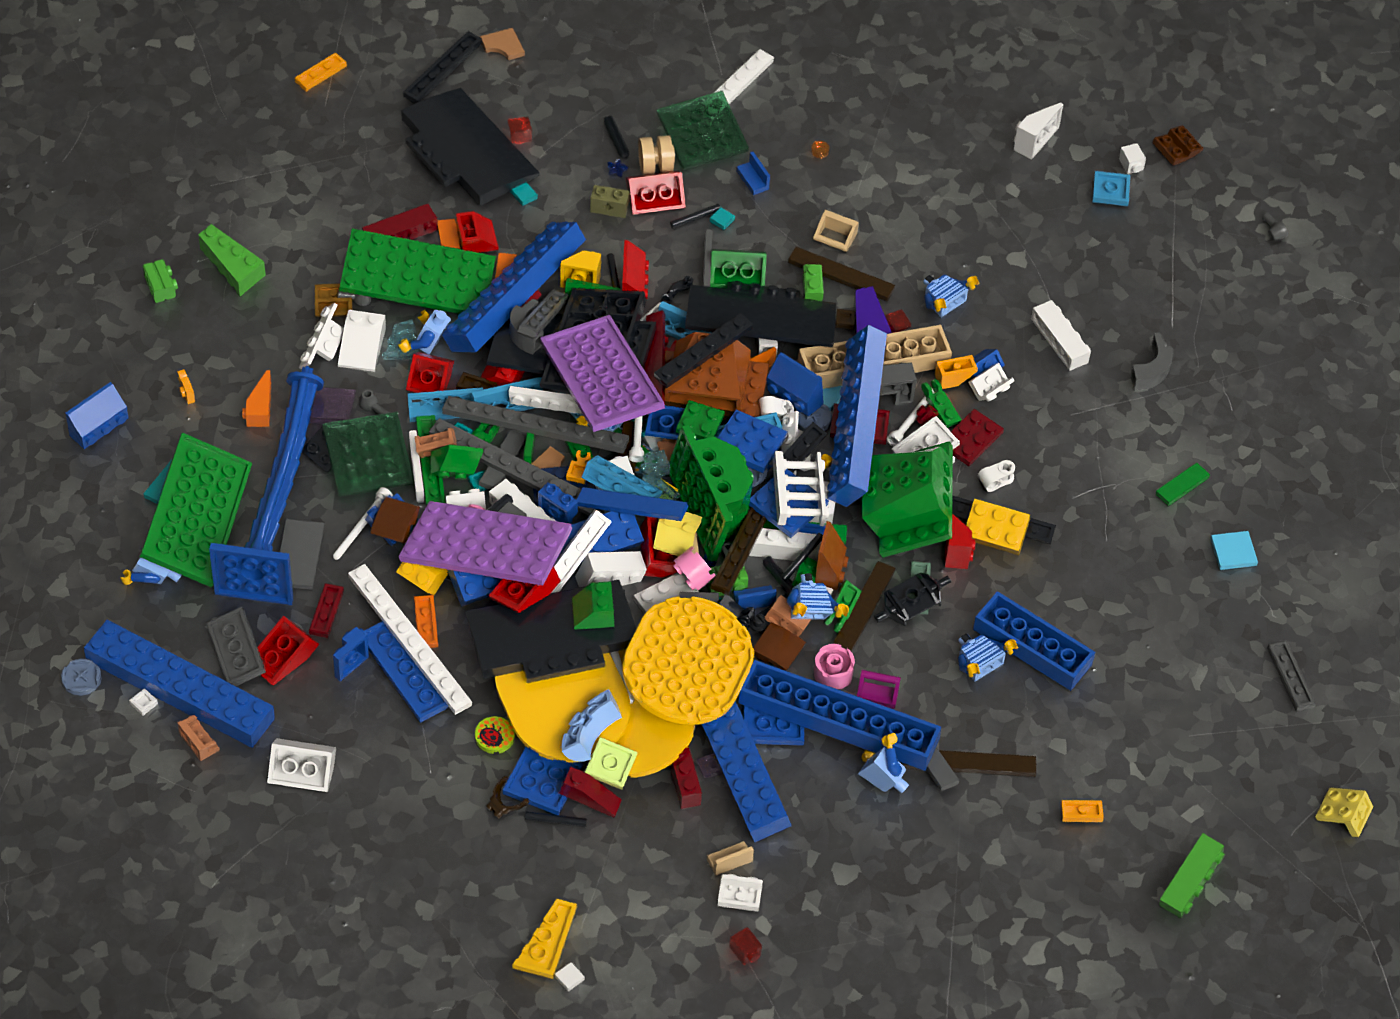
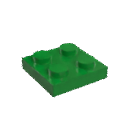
(702, 419)

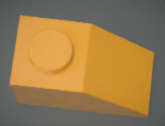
(955, 371)

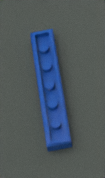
(632, 504)

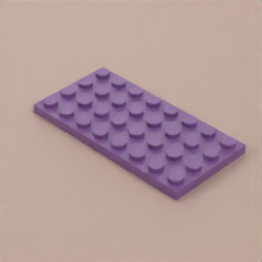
(602, 373)
(485, 543)

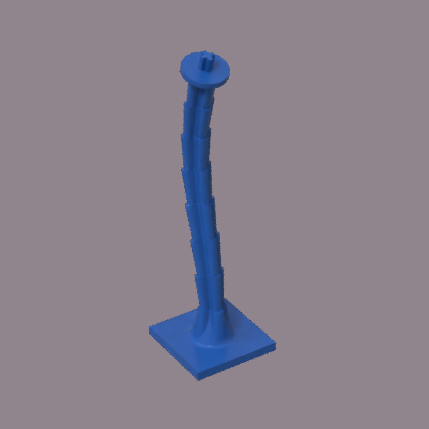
(255, 569)

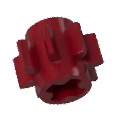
(926, 414)

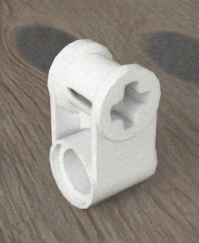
(770, 405)
(995, 477)

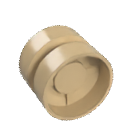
(661, 154)

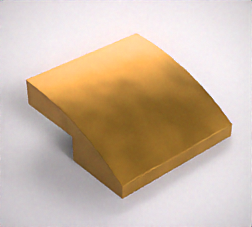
(327, 295)

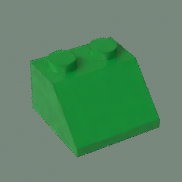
(455, 461)
(593, 607)

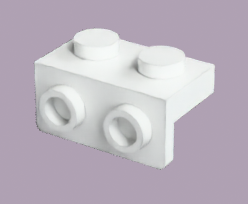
(990, 382)
(473, 496)
(740, 892)

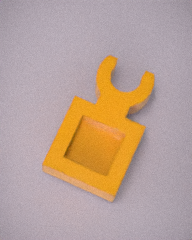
(186, 389)
(577, 468)

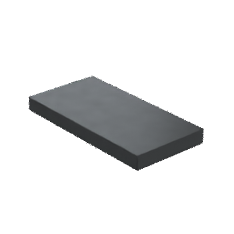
(303, 544)
(236, 647)

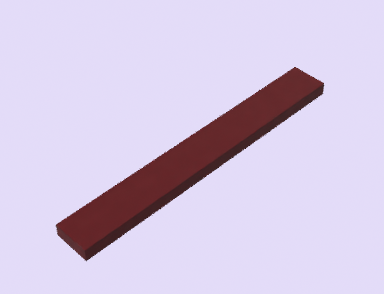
(656, 354)

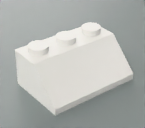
(301, 765)

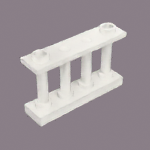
(783, 496)

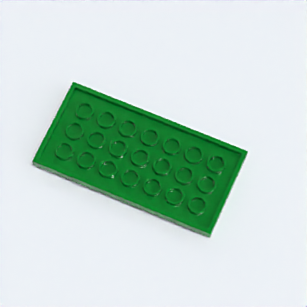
(414, 272)
(195, 508)

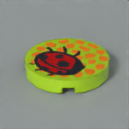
(494, 735)

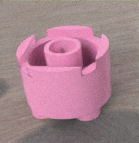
(694, 568)
(834, 666)

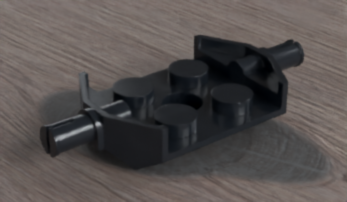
(902, 608)

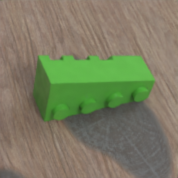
(232, 259)
(1192, 876)

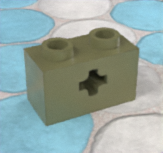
(609, 201)

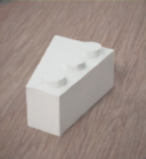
(611, 566)

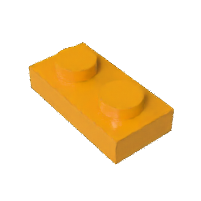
(1081, 811)

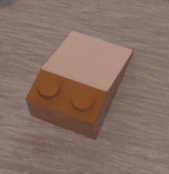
(831, 559)

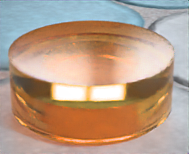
(820, 149)

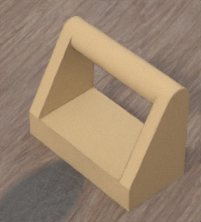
(838, 224)

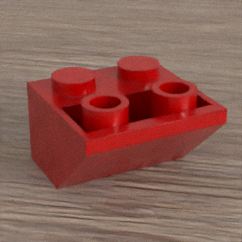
(476, 232)

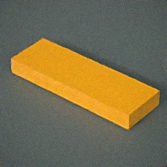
(320, 71)

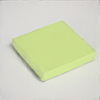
(611, 763)

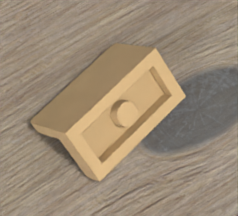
(730, 858)

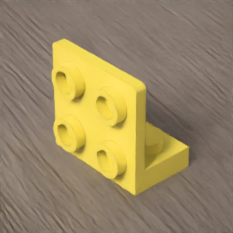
(676, 536)
(1346, 807)

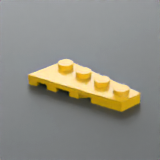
(546, 945)

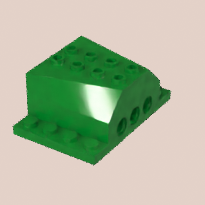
(715, 486)
(910, 498)

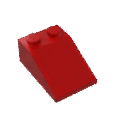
(522, 595)
(285, 650)

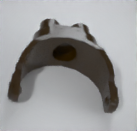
(496, 803)

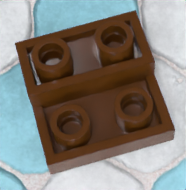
(1177, 145)
(395, 519)
(778, 646)

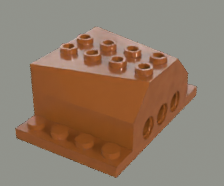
(722, 382)

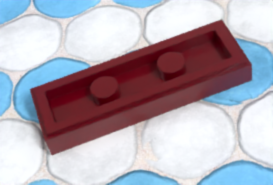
(326, 610)

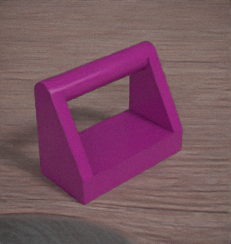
(877, 693)

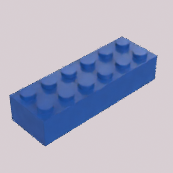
(1037, 640)

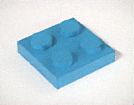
(1111, 188)

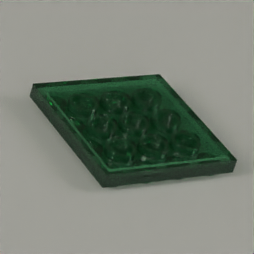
(702, 130)
(368, 454)

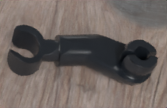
(676, 287)

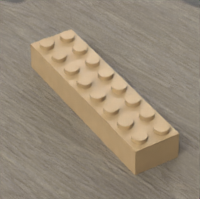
(920, 346)

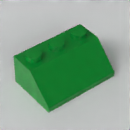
(737, 266)

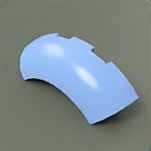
(588, 725)

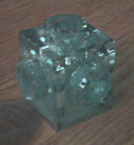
(656, 462)

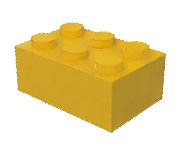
(998, 526)

